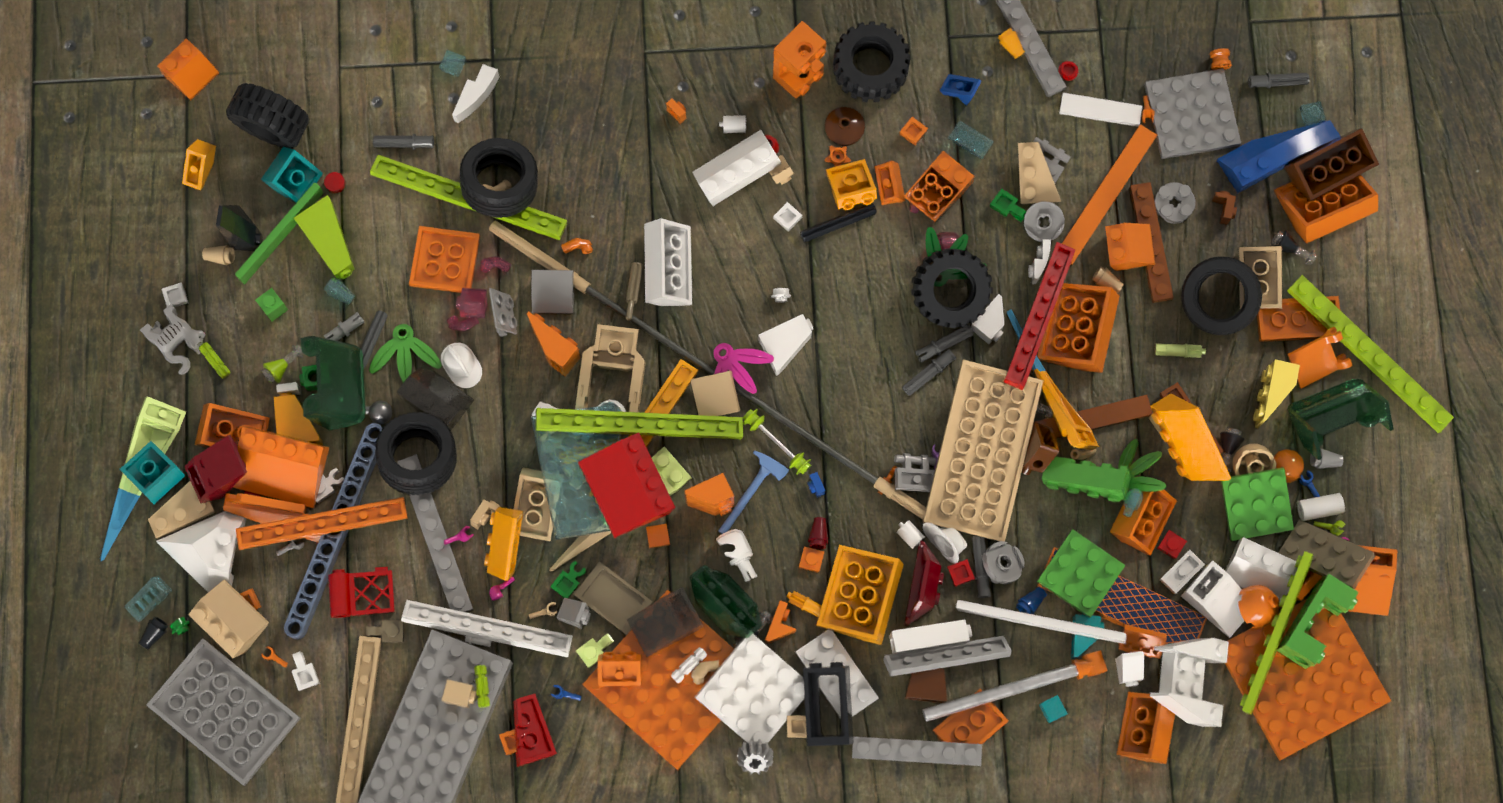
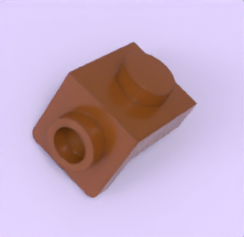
(1228, 209)

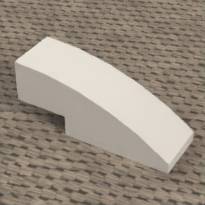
(475, 92)

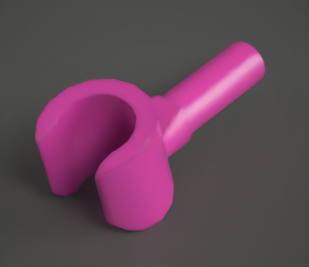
(462, 536)
(495, 591)

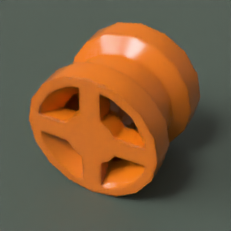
(1220, 59)

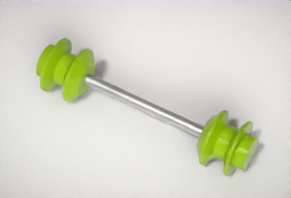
(756, 422)

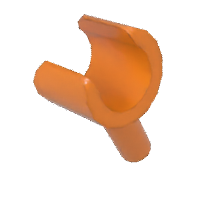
(1147, 112)
(274, 657)

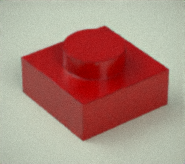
(1172, 544)
(960, 573)

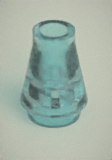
(337, 290)

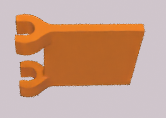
(1318, 358)

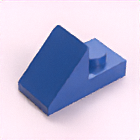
(960, 87)

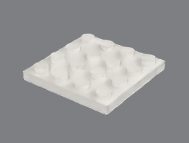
(753, 691)

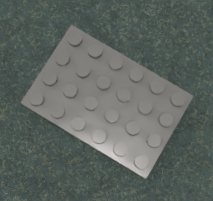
(223, 712)

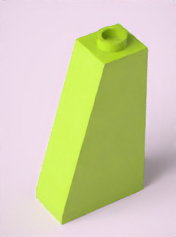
(325, 234)

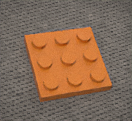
(444, 259)

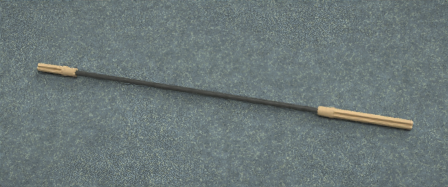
(584, 286)

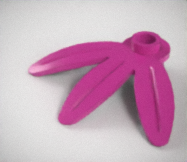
(731, 363)

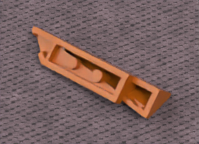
(264, 509)

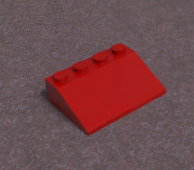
(626, 485)

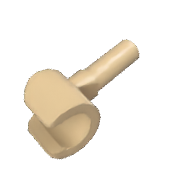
(544, 612)

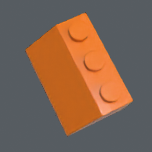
(711, 496)
(1146, 523)
(1145, 729)

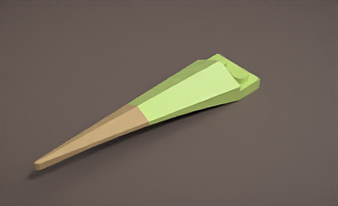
(673, 477)

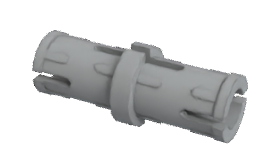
(345, 327)

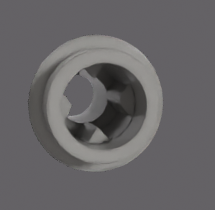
(1328, 460)

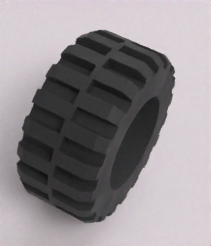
(877, 38)
(267, 115)
(979, 288)

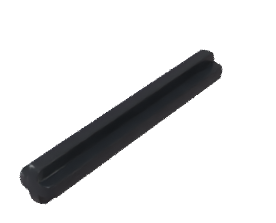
(838, 222)

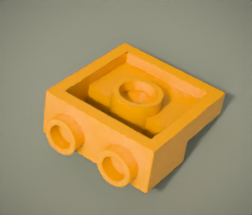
(852, 184)

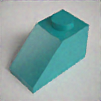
(1081, 643)

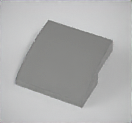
(552, 291)

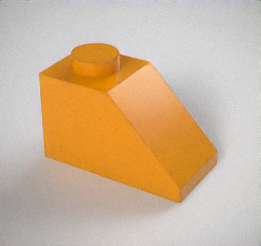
(198, 164)

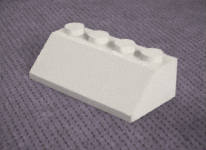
(736, 168)
(668, 263)

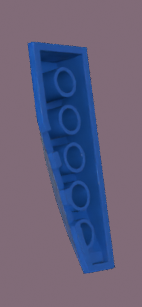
(1271, 153)

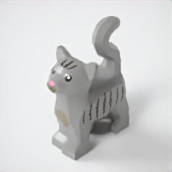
(171, 337)

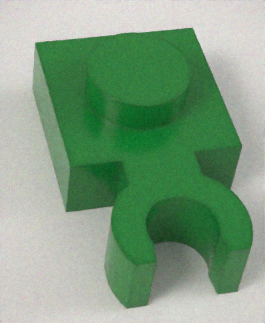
(566, 582)

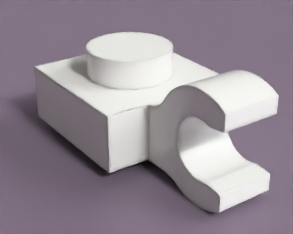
(304, 675)

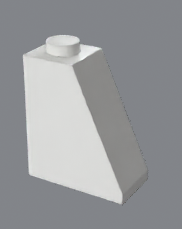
(785, 341)

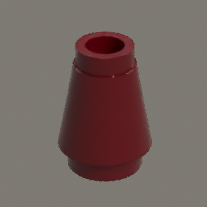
(818, 535)

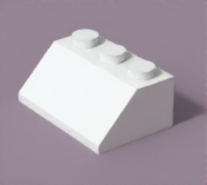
(1258, 565)

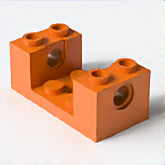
(799, 54)

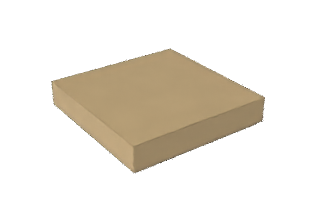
(715, 394)

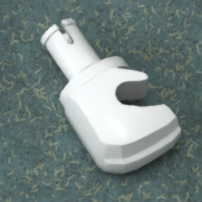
(741, 553)

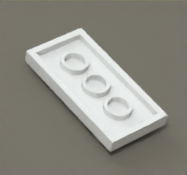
(828, 649)

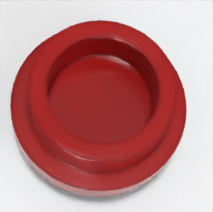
(1068, 70)

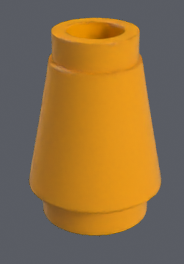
(1011, 42)

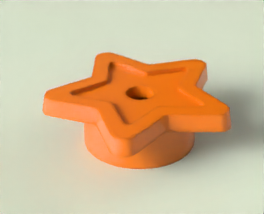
(838, 152)

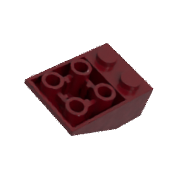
(216, 470)

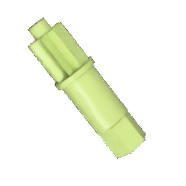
(1180, 350)

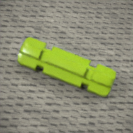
(214, 360)
(482, 686)

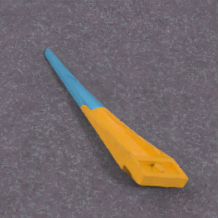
(1066, 417)

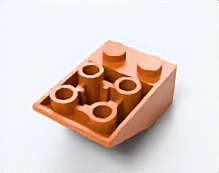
(939, 186)
(560, 352)
(1377, 583)

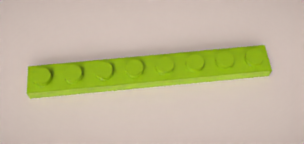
(1279, 623)

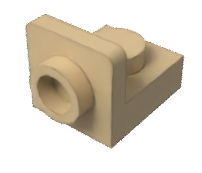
(482, 515)

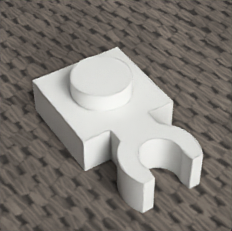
(326, 485)

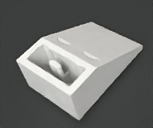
(1216, 598)

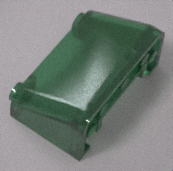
(339, 383)

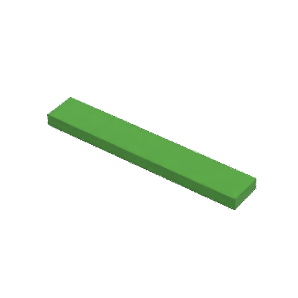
(278, 234)

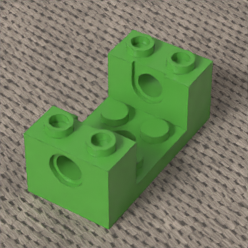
(1327, 593)

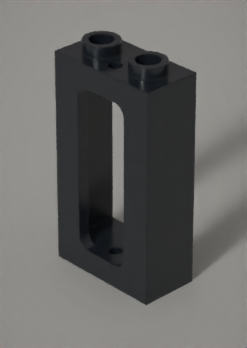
(812, 704)

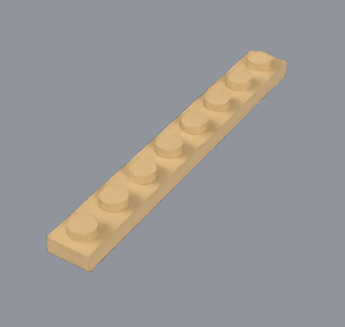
(358, 720)

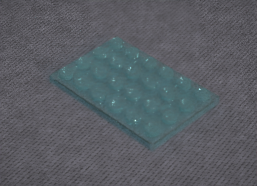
(567, 491)

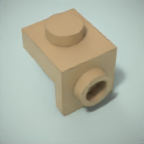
(781, 173)

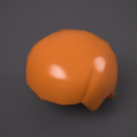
(1291, 462)

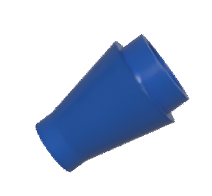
(1031, 601)

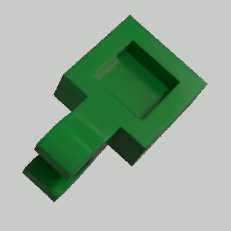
(1006, 203)

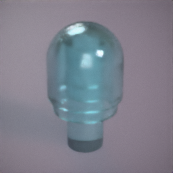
(1132, 501)

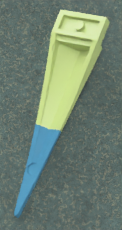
(154, 423)

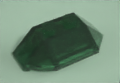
(725, 602)

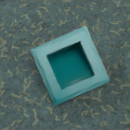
(1053, 709)

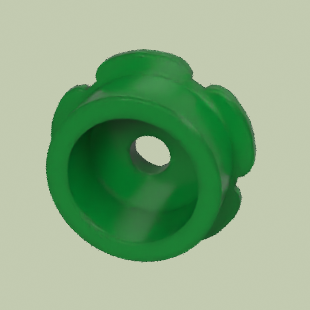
(179, 626)

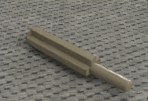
(633, 288)

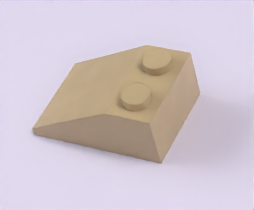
(1267, 265)
(533, 501)

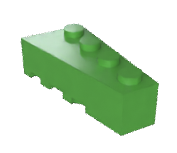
(1088, 478)

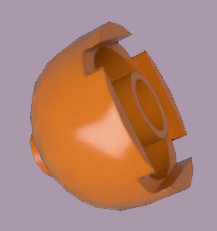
(1258, 605)

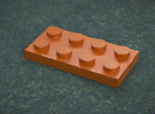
(1290, 322)

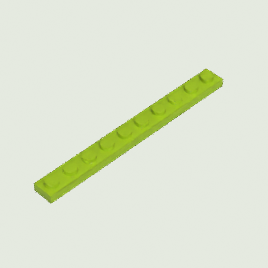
(451, 192)
(1371, 354)
(644, 423)

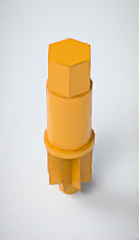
(804, 603)

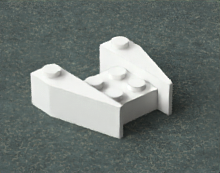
(1184, 678)

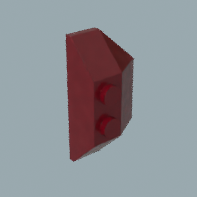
(924, 585)

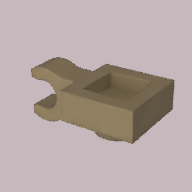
(390, 631)

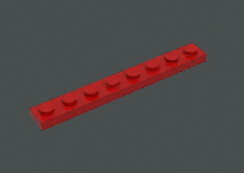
(1039, 316)

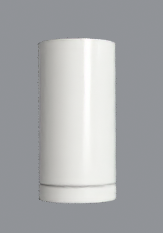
(1321, 507)

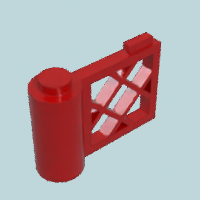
(343, 593)

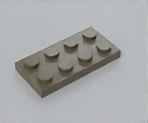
(1330, 553)

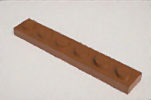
(1146, 213)

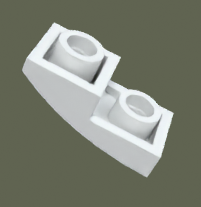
(1038, 265)

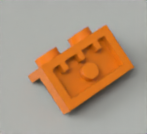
(1143, 640)
(619, 669)

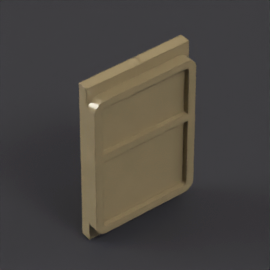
(611, 597)

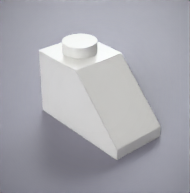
(990, 325)
(1130, 668)

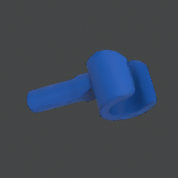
(1309, 484)
(565, 694)

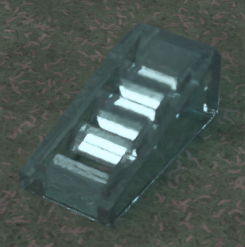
(164, 590)

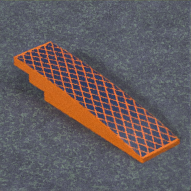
(1142, 608)

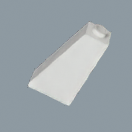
(929, 636)

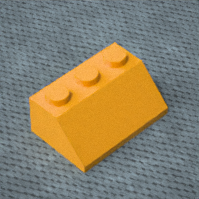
(503, 542)

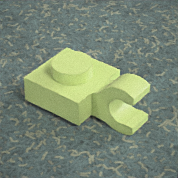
(591, 650)

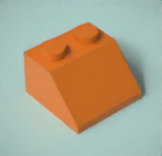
(188, 69)
(1130, 245)

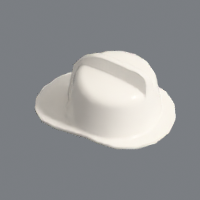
(461, 365)
(946, 540)

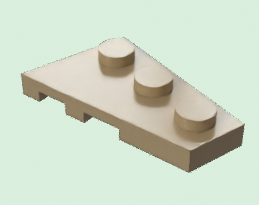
(1035, 176)
(179, 512)

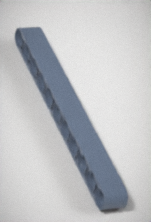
(336, 541)

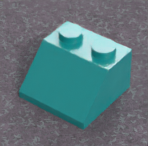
(291, 174)
(152, 472)

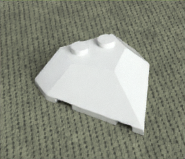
(206, 548)

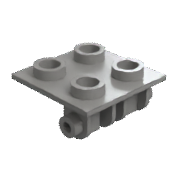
(503, 313)

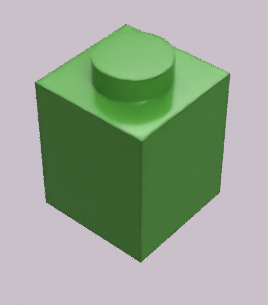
(271, 304)

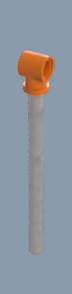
(1089, 665)

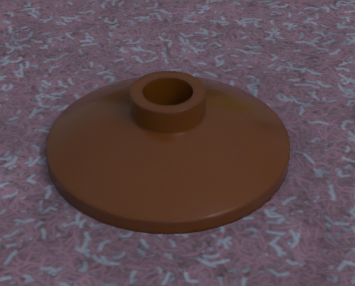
(842, 134)

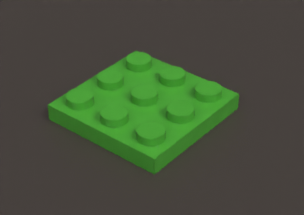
(1257, 504)
(1081, 573)

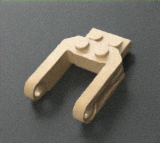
(612, 350)

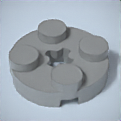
(1182, 194)
(1032, 222)
(993, 567)

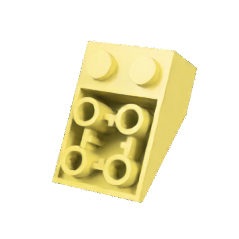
(1278, 382)

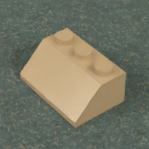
(229, 619)

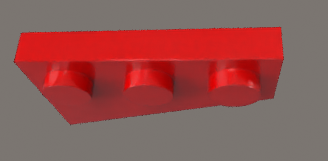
(531, 732)

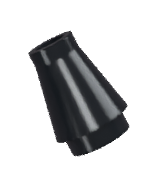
(154, 631)

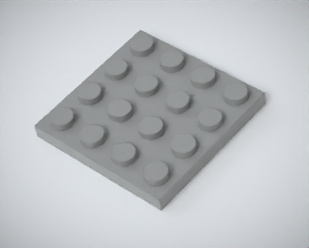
(1192, 113)

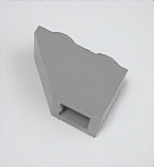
(574, 613)

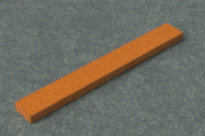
(1109, 190)
(321, 523)

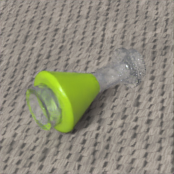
(275, 369)

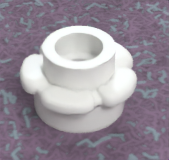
(781, 294)

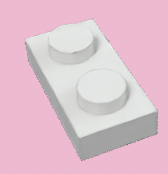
(1182, 572)

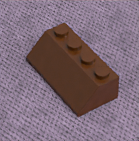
(1332, 164)

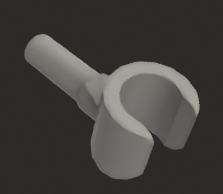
(289, 547)

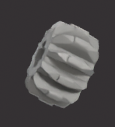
(755, 756)

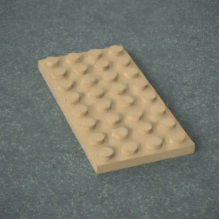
(982, 452)

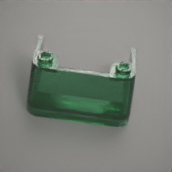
(1335, 409)

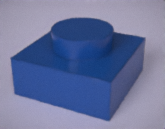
(815, 485)

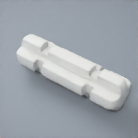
(688, 665)

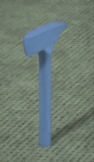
(767, 466)

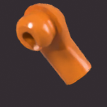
(577, 243)

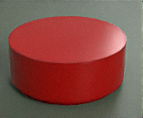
(334, 182)

